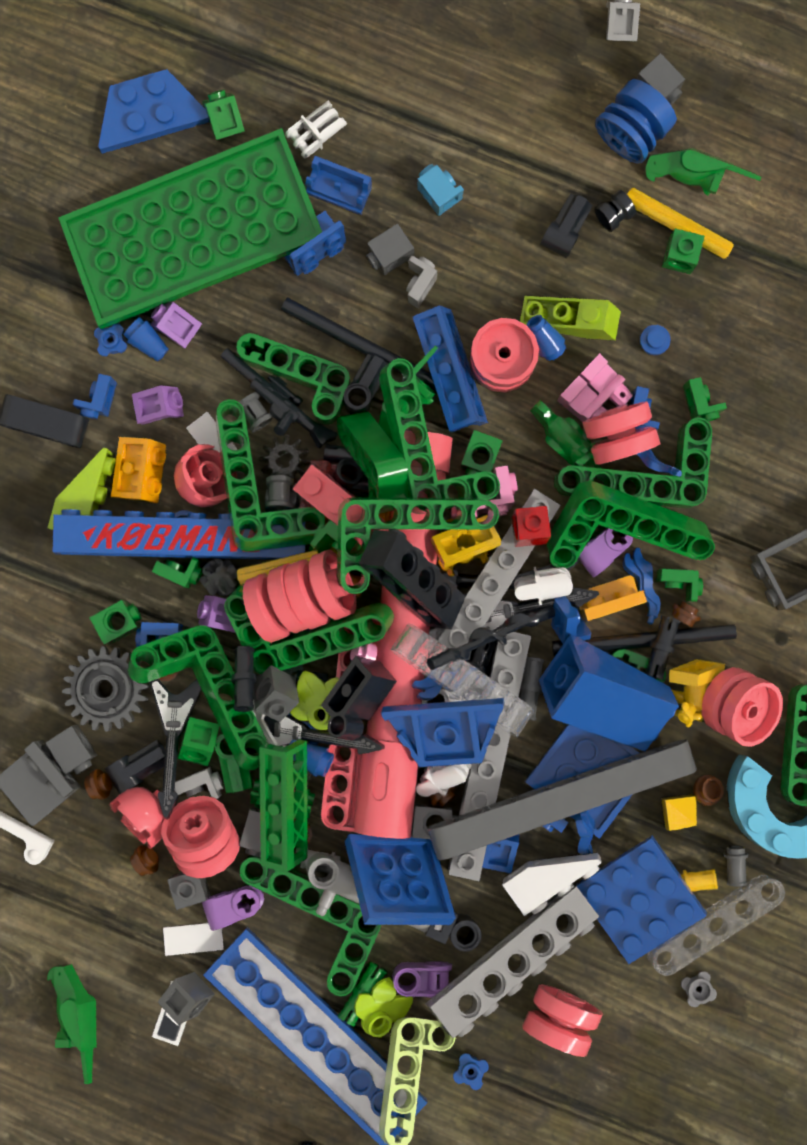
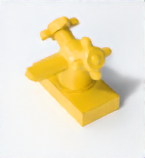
(464, 545)
(696, 679)

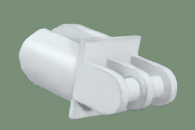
(319, 126)
(544, 584)
(442, 778)

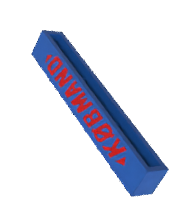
(156, 536)

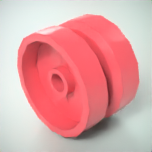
(509, 337)
(622, 436)
(315, 590)
(269, 606)
(742, 706)
(200, 837)
(562, 1020)

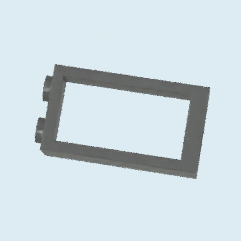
(762, 571)

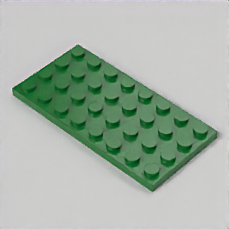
(190, 229)

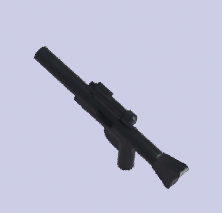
(278, 396)

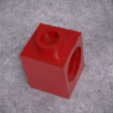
(531, 526)

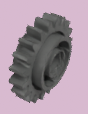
(87, 695)

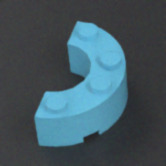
(751, 813)

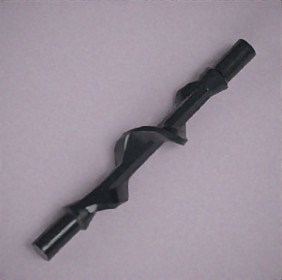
(484, 635)

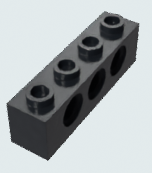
(412, 578)

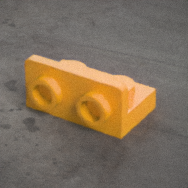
(138, 469)
(612, 598)

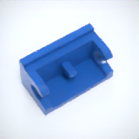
(338, 185)

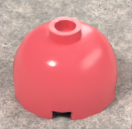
(200, 476)
(141, 814)

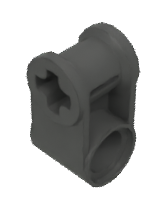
(280, 494)

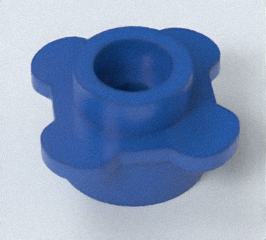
(118, 344)
(469, 1062)

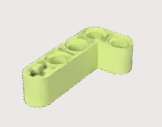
(410, 1080)

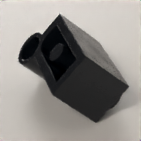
(356, 697)

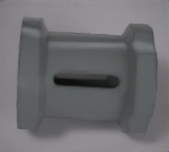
(255, 412)

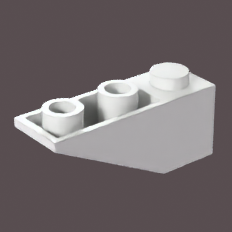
(542, 879)

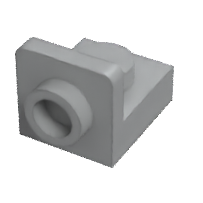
(622, 20)
(420, 286)
(194, 783)

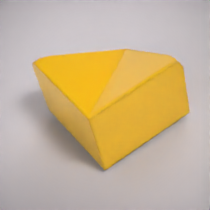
(679, 812)

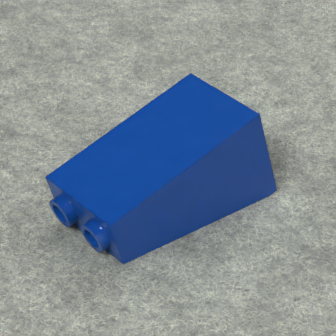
(606, 695)

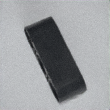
(43, 421)

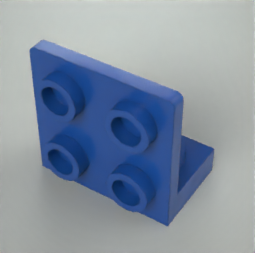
(328, 243)

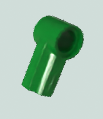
(234, 777)

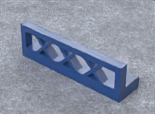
(450, 368)

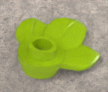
(311, 695)
(381, 1008)

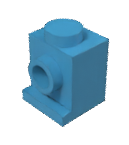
(439, 188)

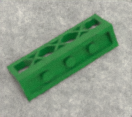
(280, 805)

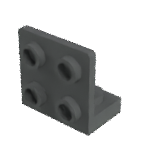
(37, 783)

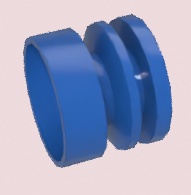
(635, 121)

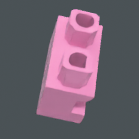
(593, 388)

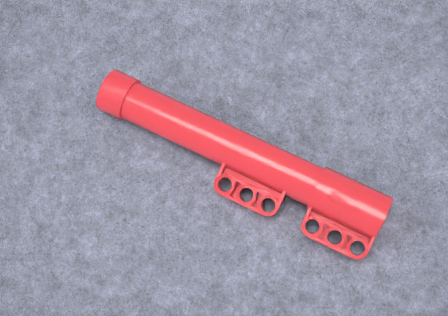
(384, 781)

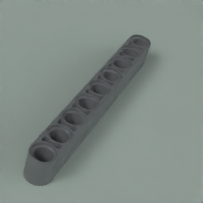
(561, 799)

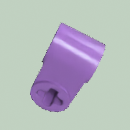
(601, 551)
(228, 908)
(425, 978)

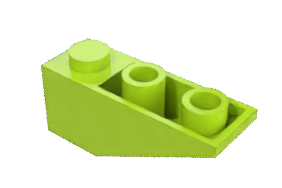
(575, 316)
(87, 488)

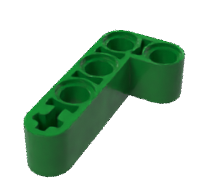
(292, 368)
(375, 456)
(793, 745)

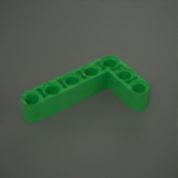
(421, 450)
(645, 482)
(246, 489)
(401, 520)
(626, 521)
(306, 641)
(211, 684)
(350, 921)

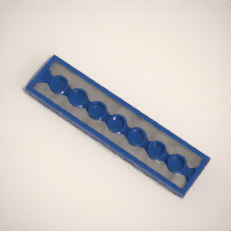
(306, 1030)

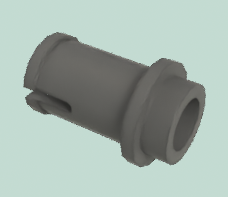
(736, 865)

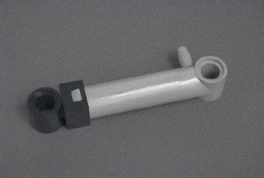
(341, 882)

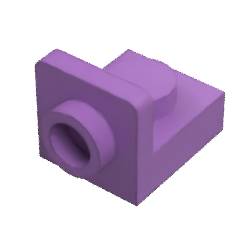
(175, 323)
(157, 404)
(212, 613)

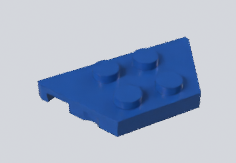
(148, 110)
(446, 730)

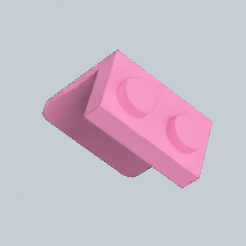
(504, 498)

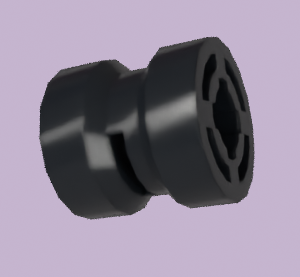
(615, 210)

